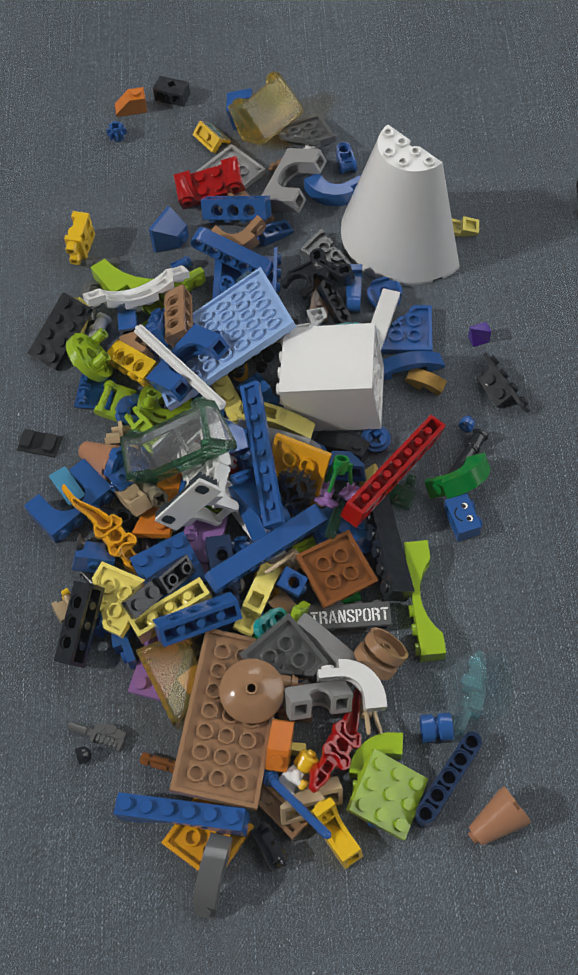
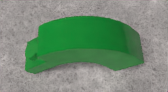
(461, 481)

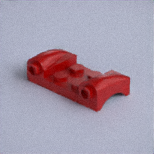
(209, 182)

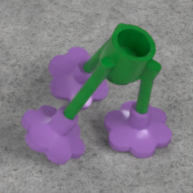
(338, 467)

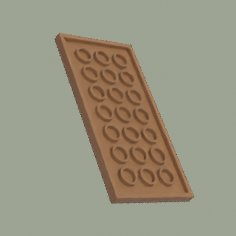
(216, 753)

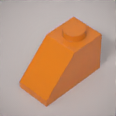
(131, 103)
(280, 745)

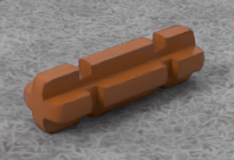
(157, 762)

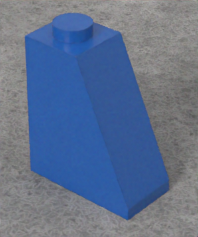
(126, 320)

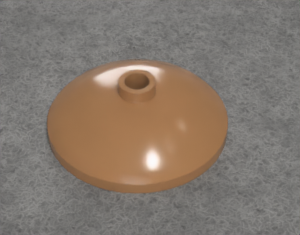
(256, 705)

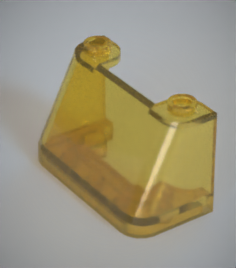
(266, 110)
(172, 675)

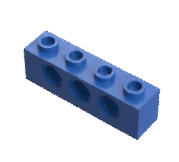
(211, 212)
(197, 619)

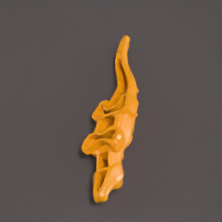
(108, 529)

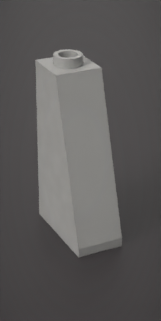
(325, 642)

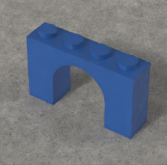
(194, 343)
(60, 523)

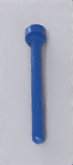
(271, 779)

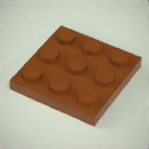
(336, 569)

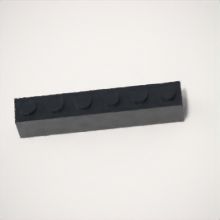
(388, 553)

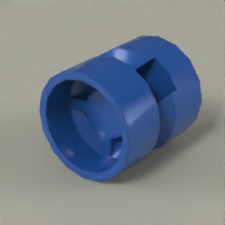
(436, 727)

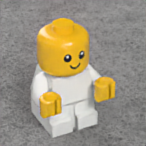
(298, 774)

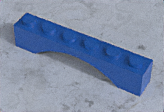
(200, 815)

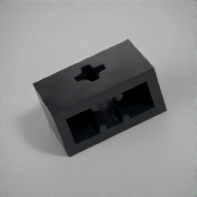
(171, 91)

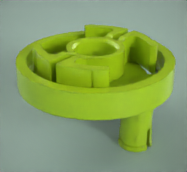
(89, 355)
(149, 404)

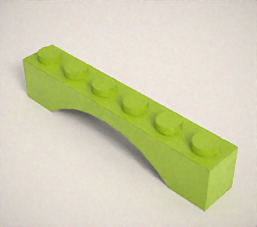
(430, 639)

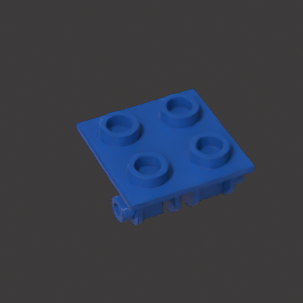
(90, 392)

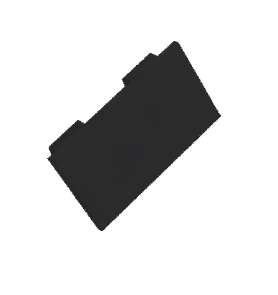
(39, 443)

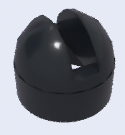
(83, 754)

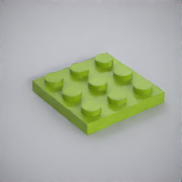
(387, 794)

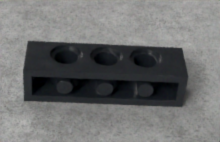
(79, 624)

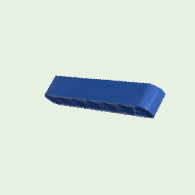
(265, 548)

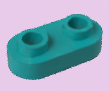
(267, 620)

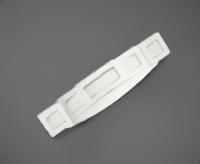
(140, 295)

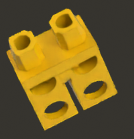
(79, 237)

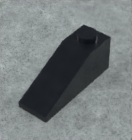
(344, 442)

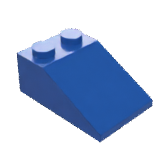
(249, 508)

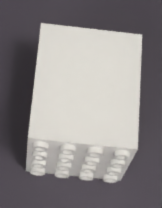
(333, 376)

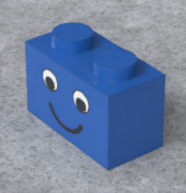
(462, 517)

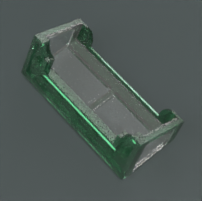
(177, 443)

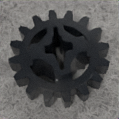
(304, 490)

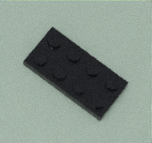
(63, 322)

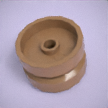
(381, 653)

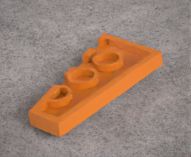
(146, 525)

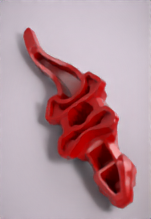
(338, 746)

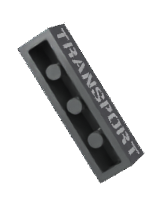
(354, 617)

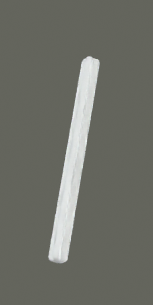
(183, 370)

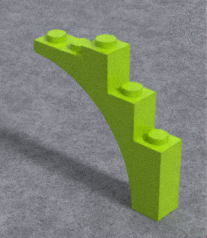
(115, 280)

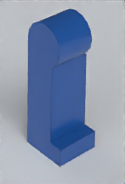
(353, 292)

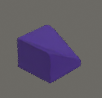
(479, 334)

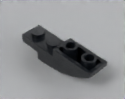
(158, 585)

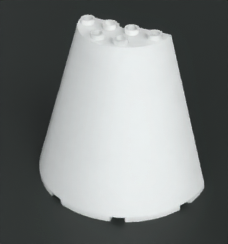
(401, 215)

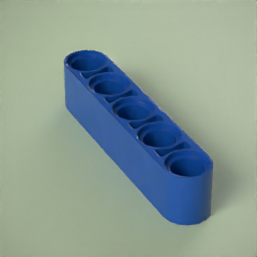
(229, 252)

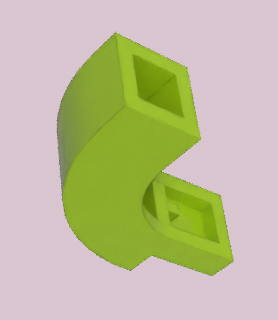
(387, 743)

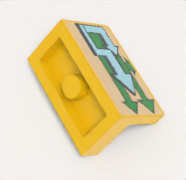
(209, 136)

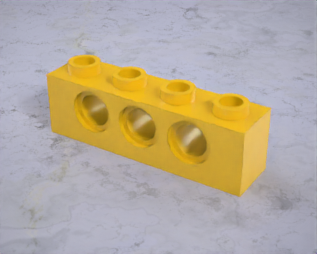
(131, 362)

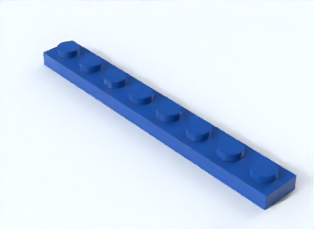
(262, 455)

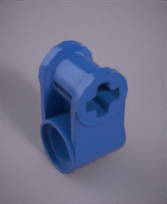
(345, 158)

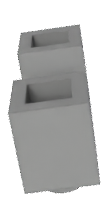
(332, 695)

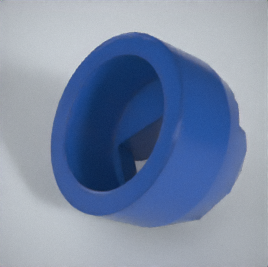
(470, 424)

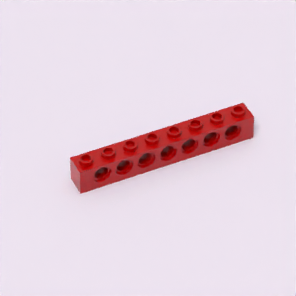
(392, 471)

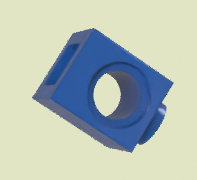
(282, 582)

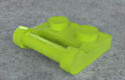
(121, 392)

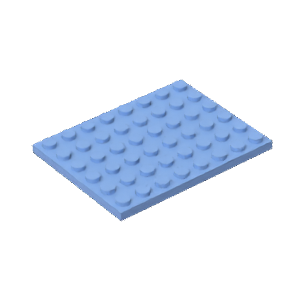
(247, 318)

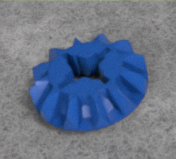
(383, 435)

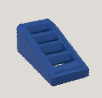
(267, 238)

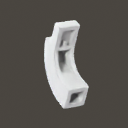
(362, 677)

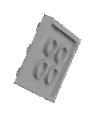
(250, 169)

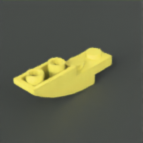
(284, 420)
(256, 599)

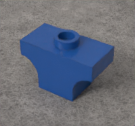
(91, 557)

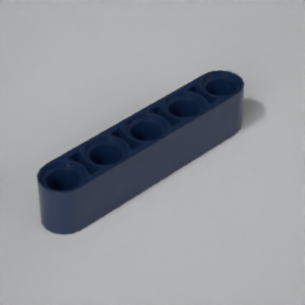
(446, 789)

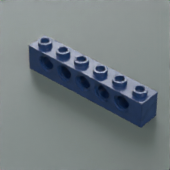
(222, 545)

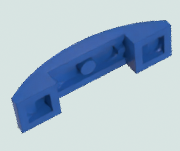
(412, 360)

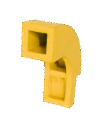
(341, 841)

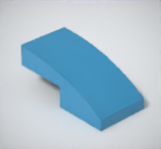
(62, 477)

